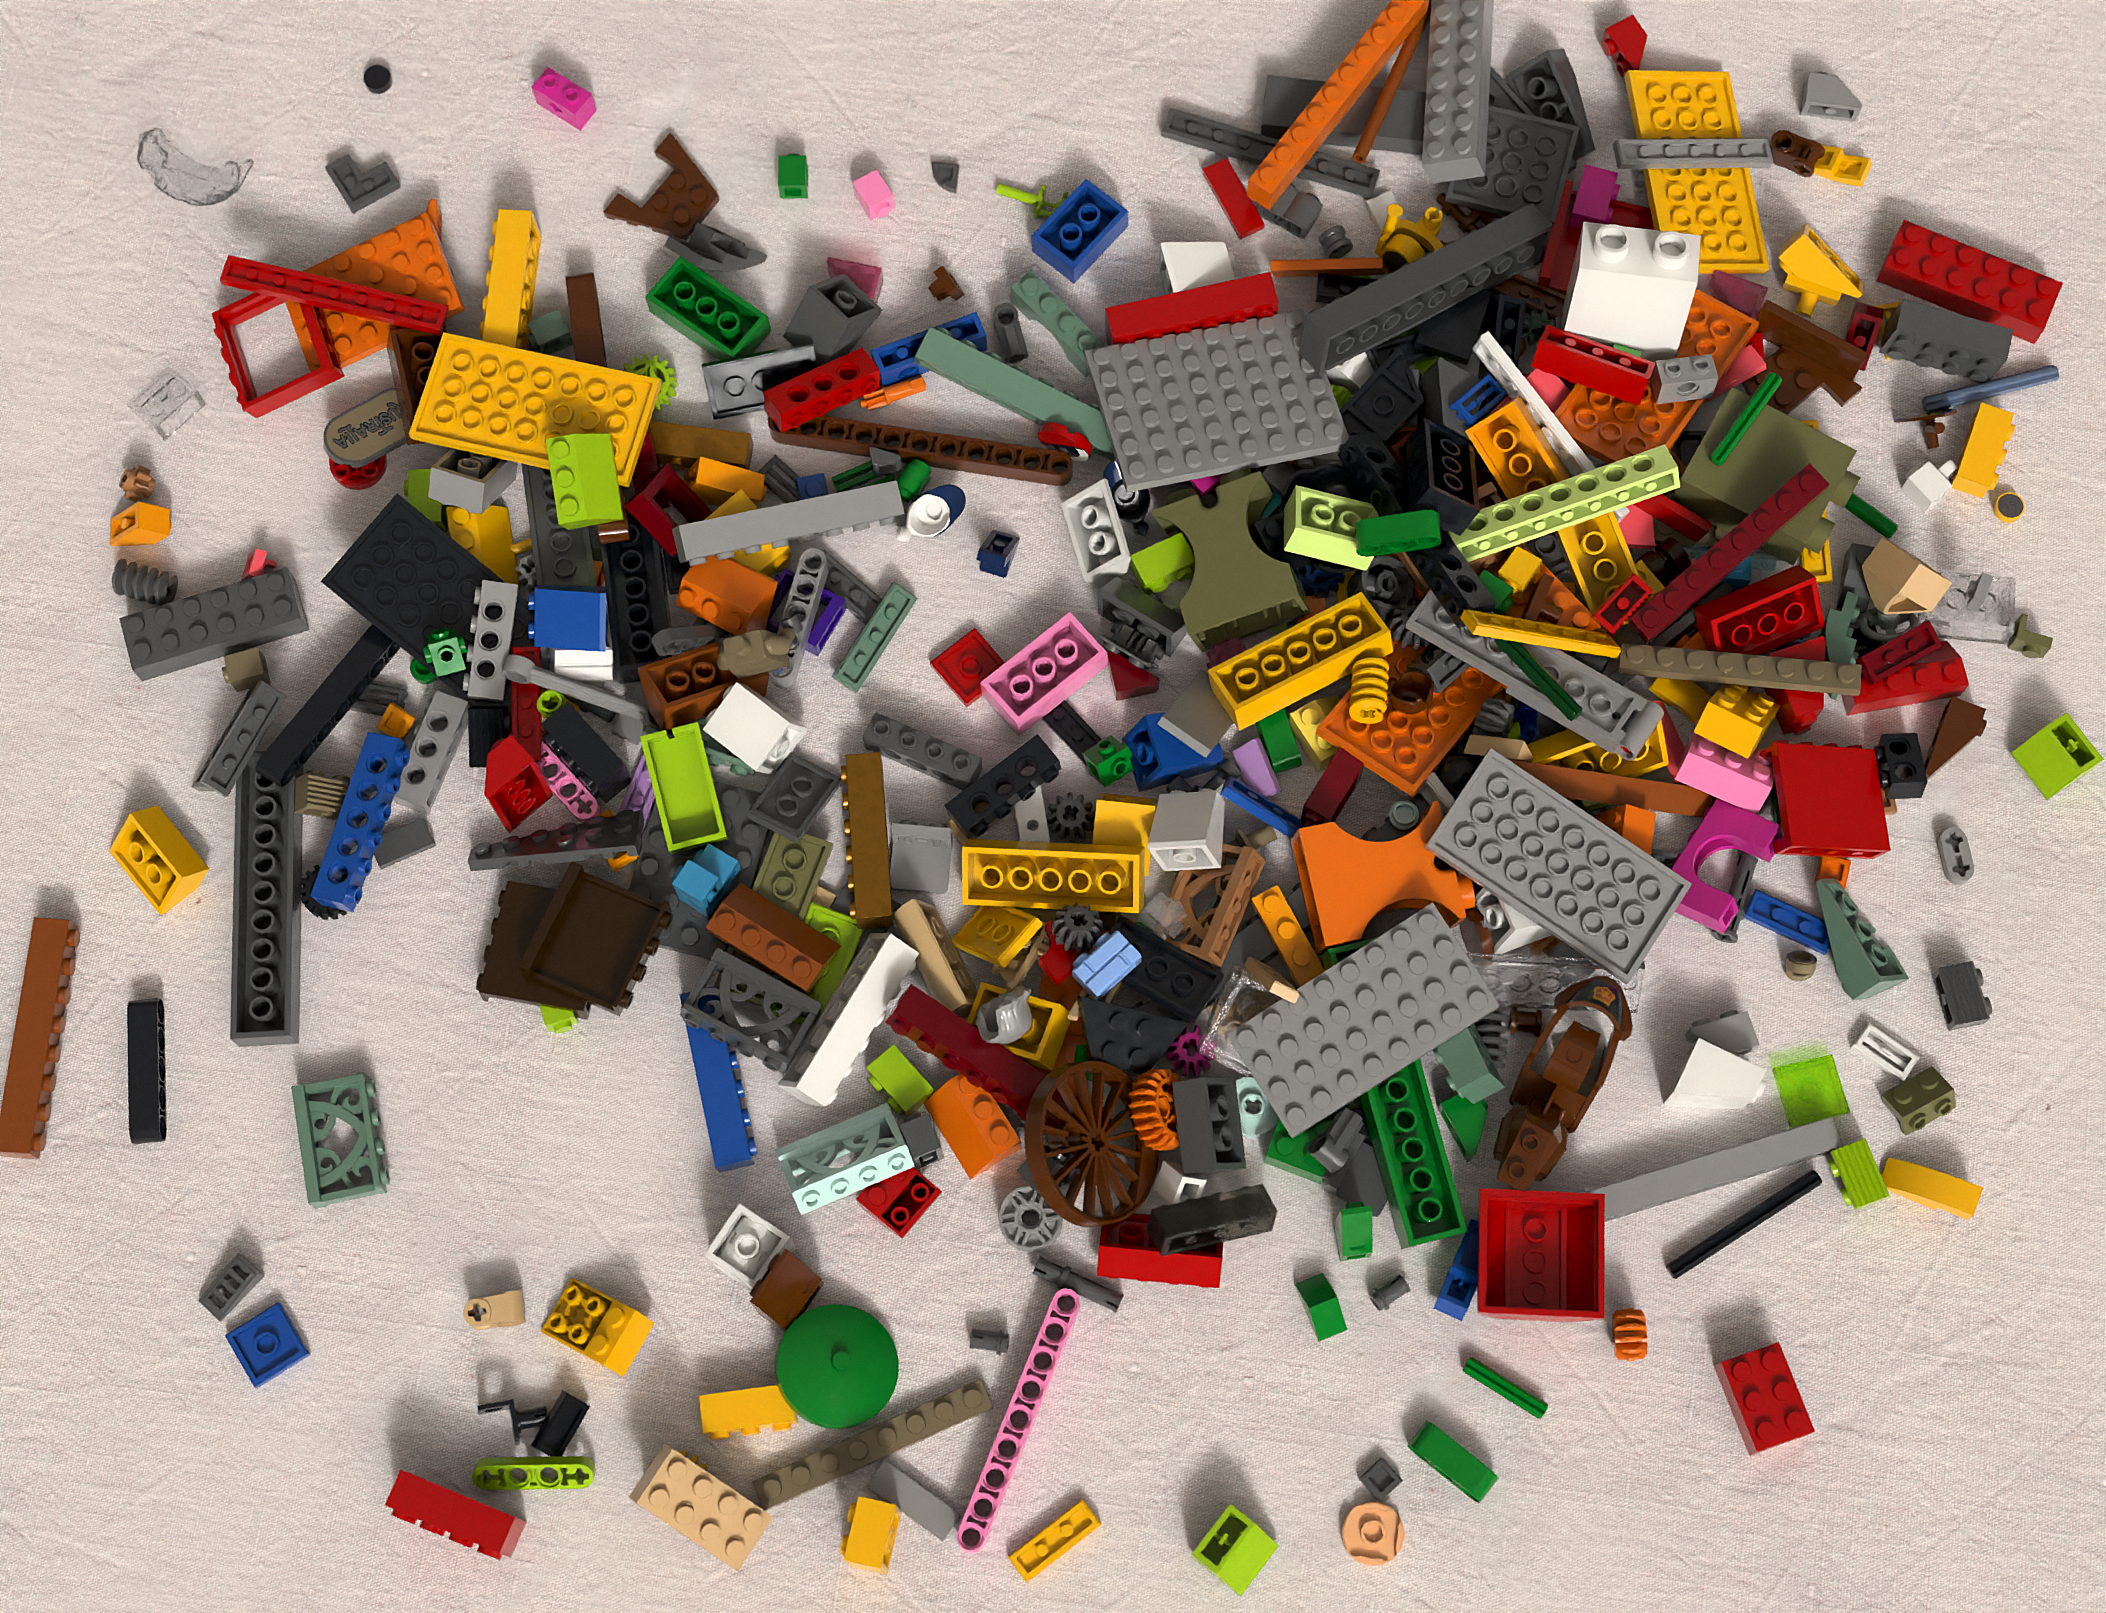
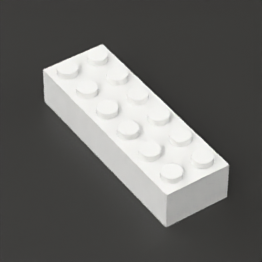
(849, 1019)

